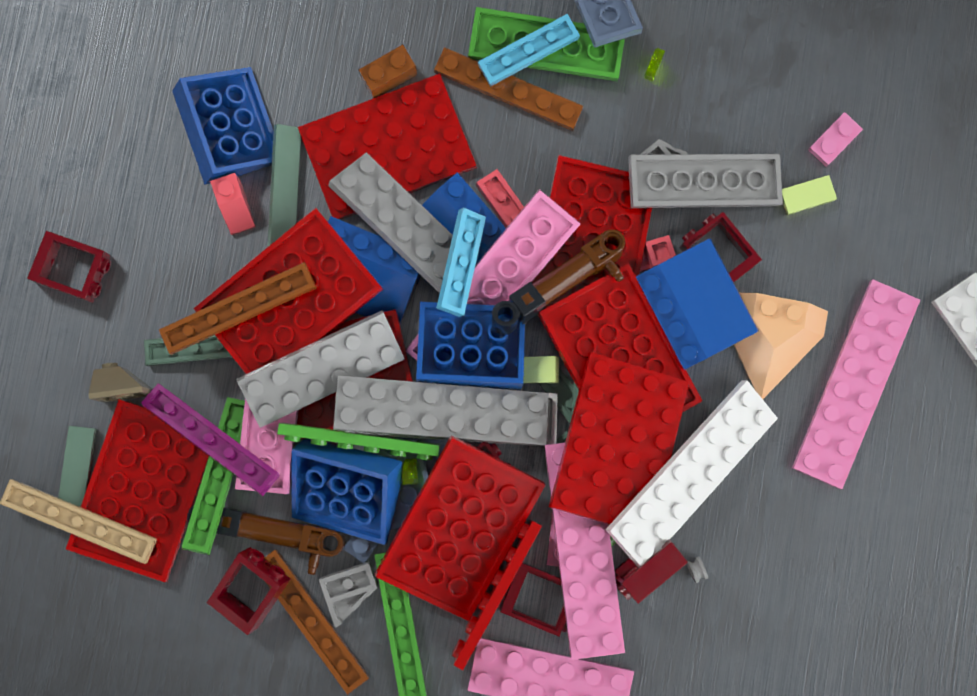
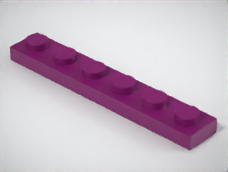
(210, 439)

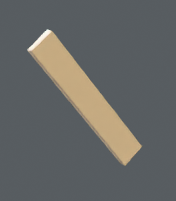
(78, 521)

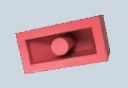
(233, 203)

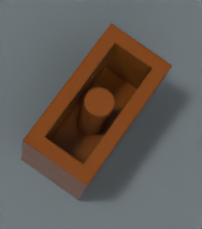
(388, 71)

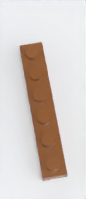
(510, 90)
(237, 308)
(318, 630)

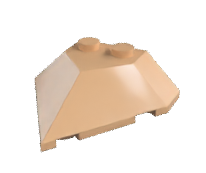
(784, 337)

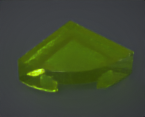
(654, 64)
(410, 473)

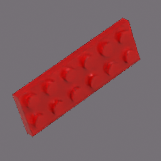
(490, 602)

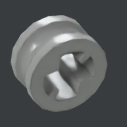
(697, 569)

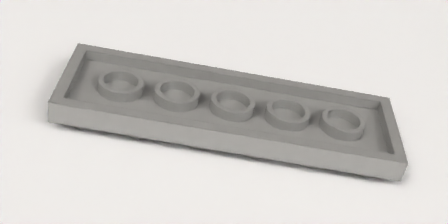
(705, 180)
(395, 217)
(314, 369)

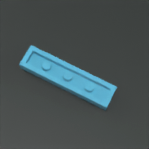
(528, 50)
(461, 262)

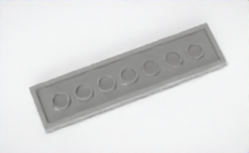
(440, 411)

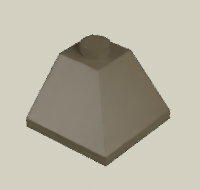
(116, 383)

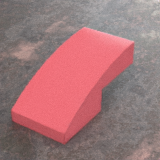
(657, 252)

